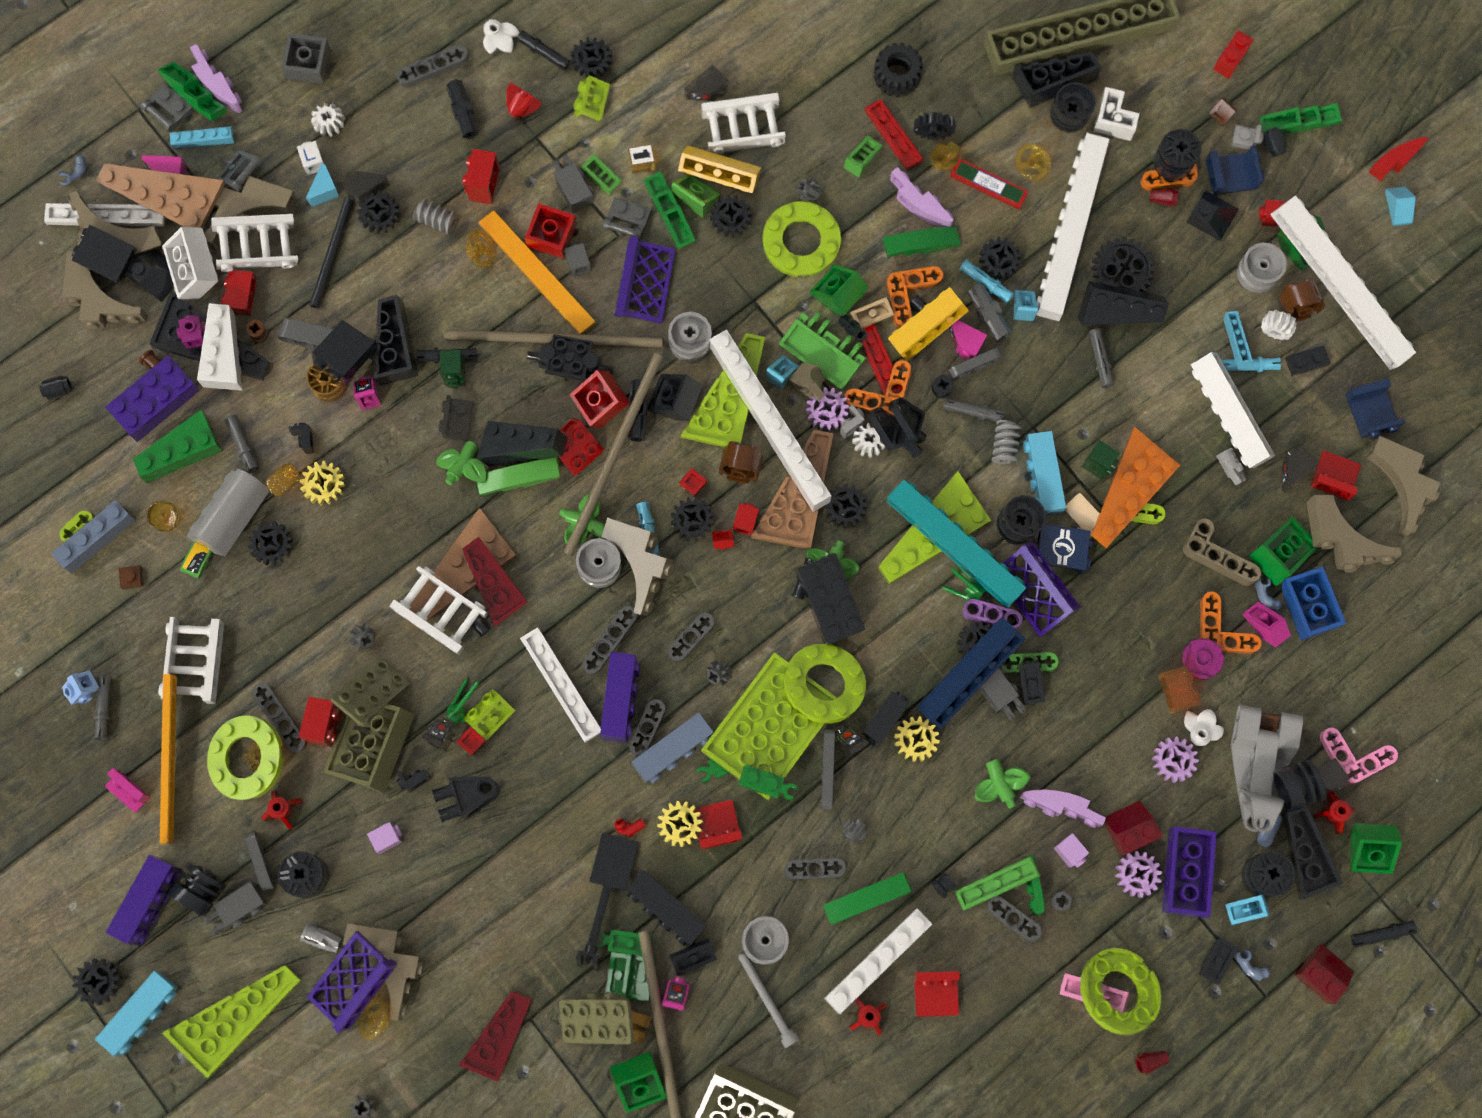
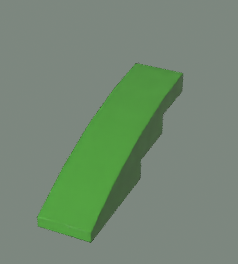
(520, 475)

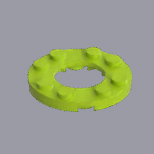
(801, 265)
(814, 708)
(269, 767)
(1147, 987)

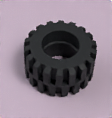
(901, 56)

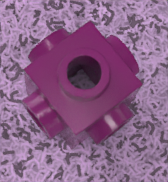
(191, 331)

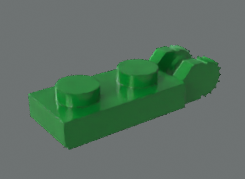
(1034, 888)

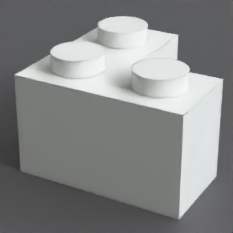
(1112, 119)

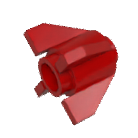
(520, 102)
(285, 811)
(1332, 814)
(861, 1016)

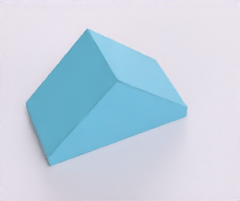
(321, 188)
(1401, 205)
(1025, 305)
(780, 372)
(1247, 909)

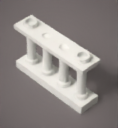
(746, 105)
(263, 224)
(420, 618)
(211, 651)

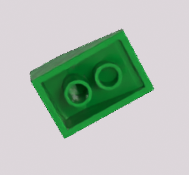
(1283, 551)

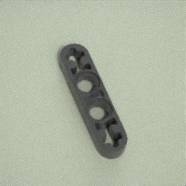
(430, 62)
(608, 639)
(277, 719)
(827, 769)

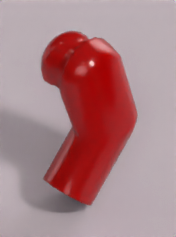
(629, 828)

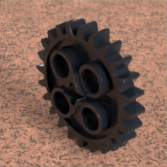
(1107, 259)

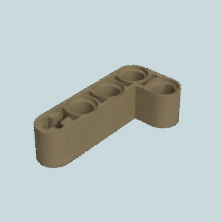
(1222, 555)

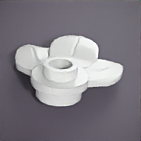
(500, 38)
(1203, 724)

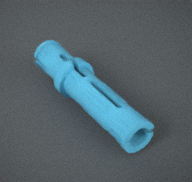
(994, 286)
(1259, 364)
(646, 521)

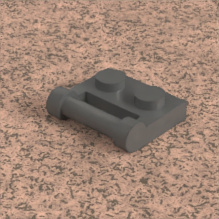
(170, 102)
(239, 170)
(629, 213)

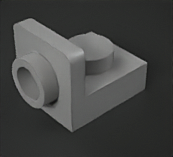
(1246, 137)
(850, 425)

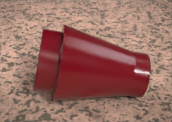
(1164, 197)
(1151, 1061)

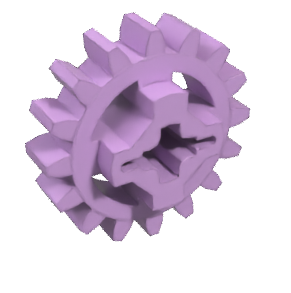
(830, 416)
(1177, 767)
(1141, 881)

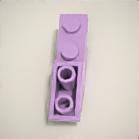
(215, 81)
(924, 206)
(1055, 802)

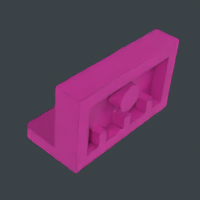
(126, 790)

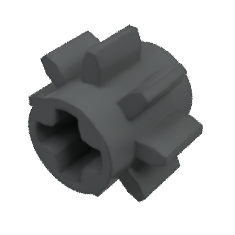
(808, 189)
(362, 636)
(719, 672)
(854, 830)
(368, 1104)

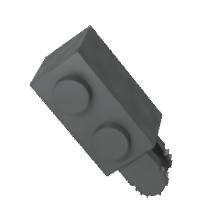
(572, 184)
(1000, 693)
(237, 907)

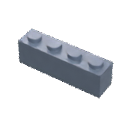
(93, 536)
(672, 748)

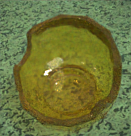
(945, 156)
(163, 516)

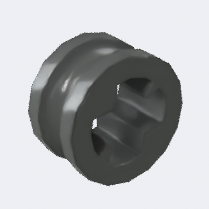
(1066, 897)

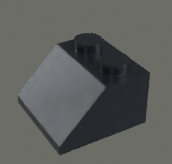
(675, 396)

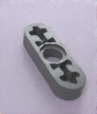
(975, 364)
(677, 645)
(648, 711)
(259, 861)
(830, 862)
(1004, 904)

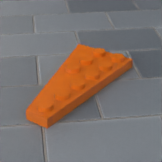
(1136, 480)

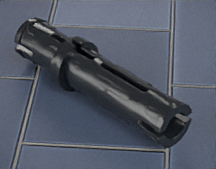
(546, 52)
(434, 355)
(1392, 931)

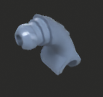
(79, 170)
(1264, 598)
(1266, 838)
(1254, 972)

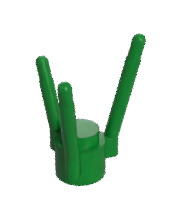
(973, 590)
(456, 711)

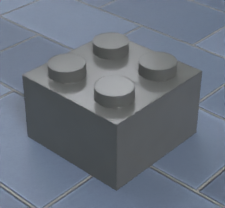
(306, 58)

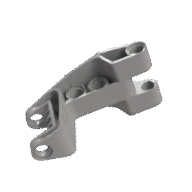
(1256, 757)

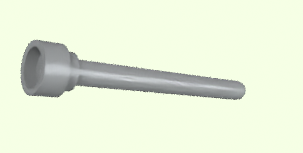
(787, 1036)

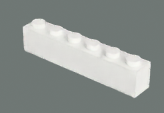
(1232, 410)
(877, 961)

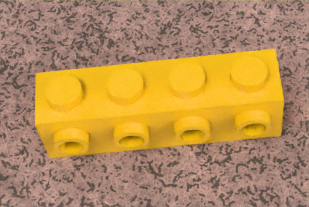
(719, 169)
(928, 324)

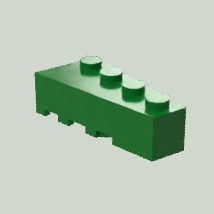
(179, 448)

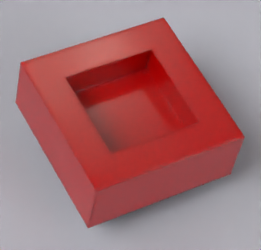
(693, 482)
(722, 539)
(471, 741)

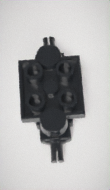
(569, 358)

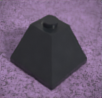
(1212, 215)
(151, 274)

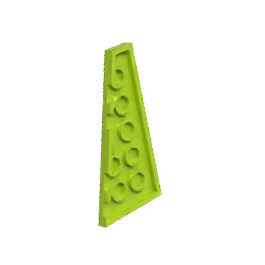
(723, 411)
(916, 549)
(223, 1027)

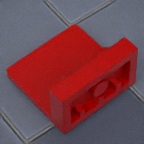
(580, 446)
(1336, 476)
(718, 825)
(936, 993)

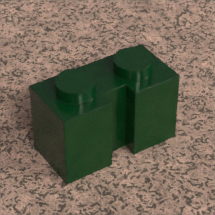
(452, 368)
(1101, 460)

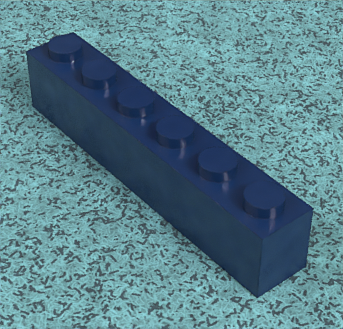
(971, 673)

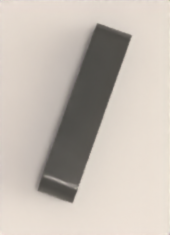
(305, 334)

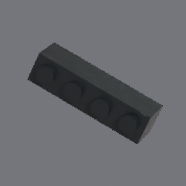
(666, 908)

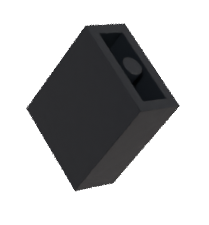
(103, 253)
(343, 352)
(885, 719)

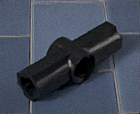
(462, 109)
(638, 429)

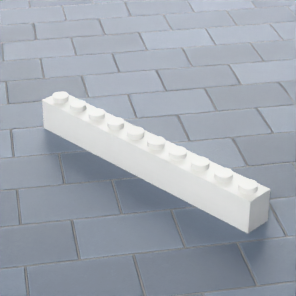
(1072, 227)
(1343, 283)
(770, 421)

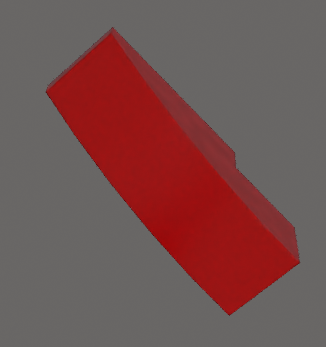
(1397, 158)

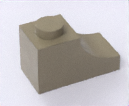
(808, 380)

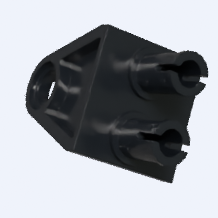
(902, 428)
(468, 796)

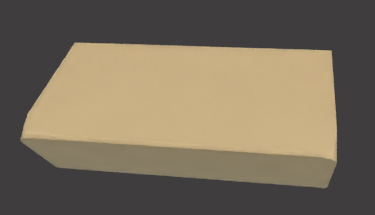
(872, 313)
(1082, 512)

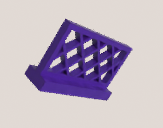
(627, 279)
(1050, 582)
(361, 996)

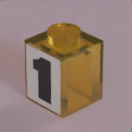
(642, 158)

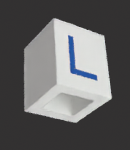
(310, 157)

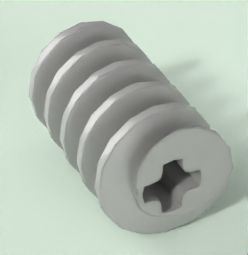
(435, 217)
(1005, 442)

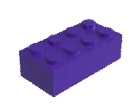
(152, 398)
(618, 697)
(1189, 872)
(144, 901)

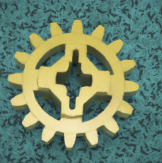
(314, 484)
(924, 744)
(677, 834)

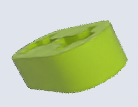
(1148, 518)
(75, 524)

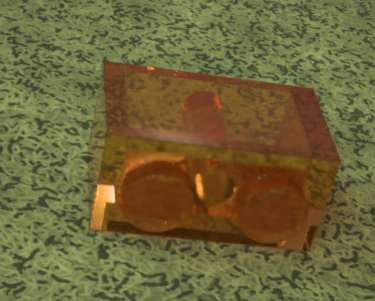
(1179, 690)

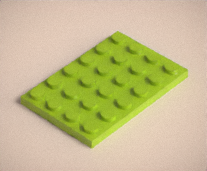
(764, 726)

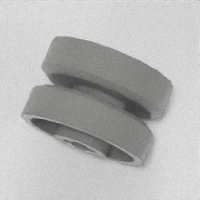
(1261, 267)
(690, 336)
(603, 574)
(777, 939)

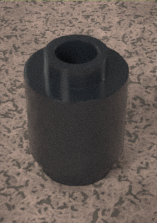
(1275, 142)
(55, 387)

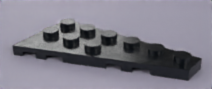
(167, 339)

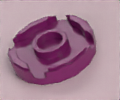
(1203, 658)

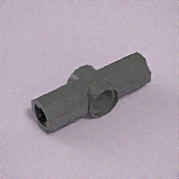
(989, 312)

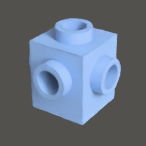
(80, 687)

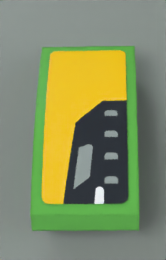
(196, 560)

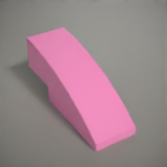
(1117, 998)

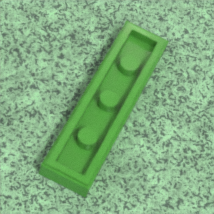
(997, 883)

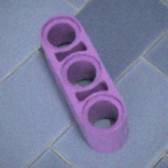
(984, 607)

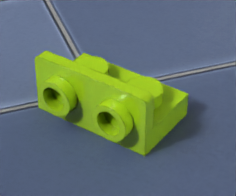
(591, 98)
(489, 714)

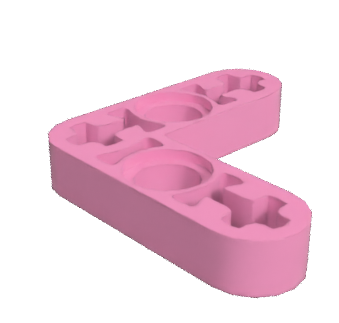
(1350, 762)

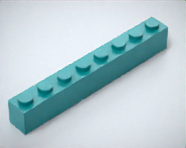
(956, 544)

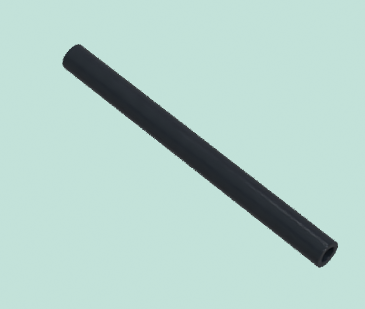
(331, 253)

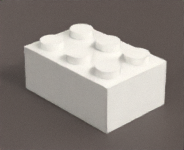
(190, 263)

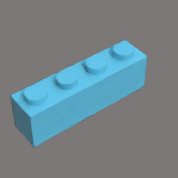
(1044, 471)
(137, 1013)

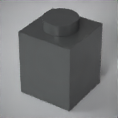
(577, 259)

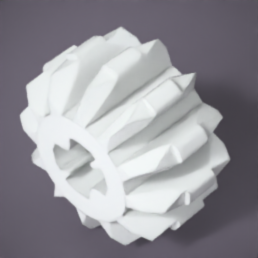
(328, 119)
(1278, 325)
(868, 447)

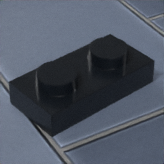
(1307, 360)
(1031, 682)
(693, 957)
(1218, 961)

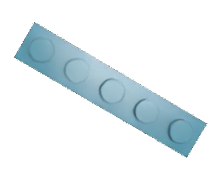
(202, 137)
(1238, 340)

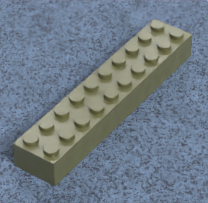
(1078, 32)

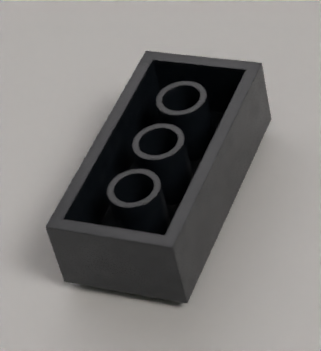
(830, 598)

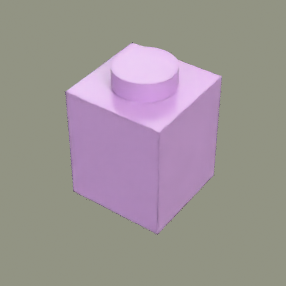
(385, 837)
(1071, 851)

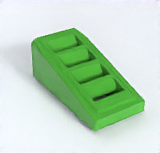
(857, 166)
(605, 170)

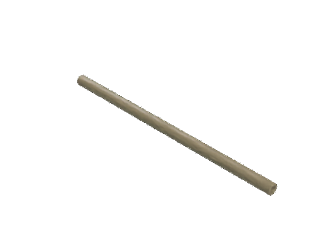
(547, 338)
(613, 455)
(659, 1023)

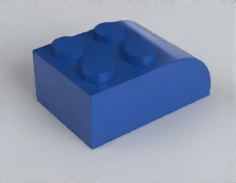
(1312, 603)

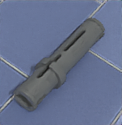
(1103, 365)
(969, 409)
(245, 452)
(102, 708)

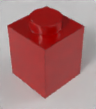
(1265, 211)
(746, 519)

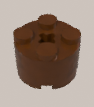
(1301, 300)
(741, 462)

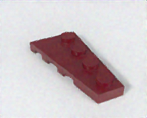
(494, 584)
(496, 1041)

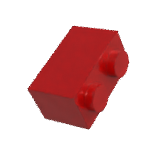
(1233, 54)
(239, 291)

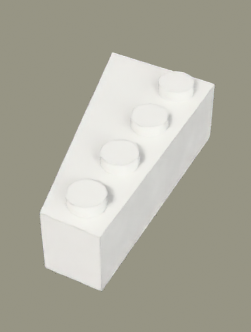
(219, 352)

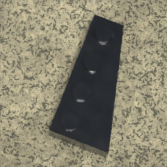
(1043, 80)
(1120, 305)
(394, 348)
(518, 442)
(1309, 855)

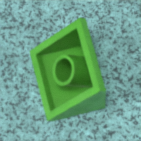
(694, 194)

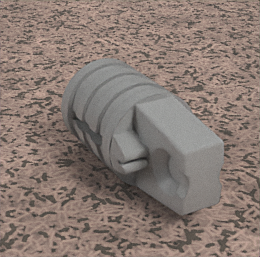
(1231, 466)
(320, 938)

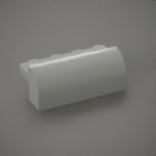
(228, 512)

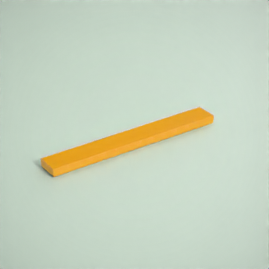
(537, 273)
(168, 759)

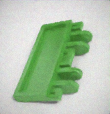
(822, 351)

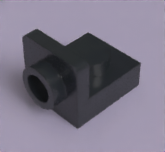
(306, 439)
(416, 780)

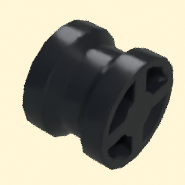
(940, 390)
(943, 885)

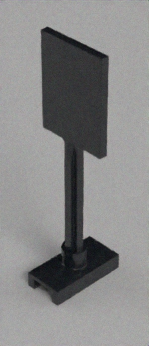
(611, 870)

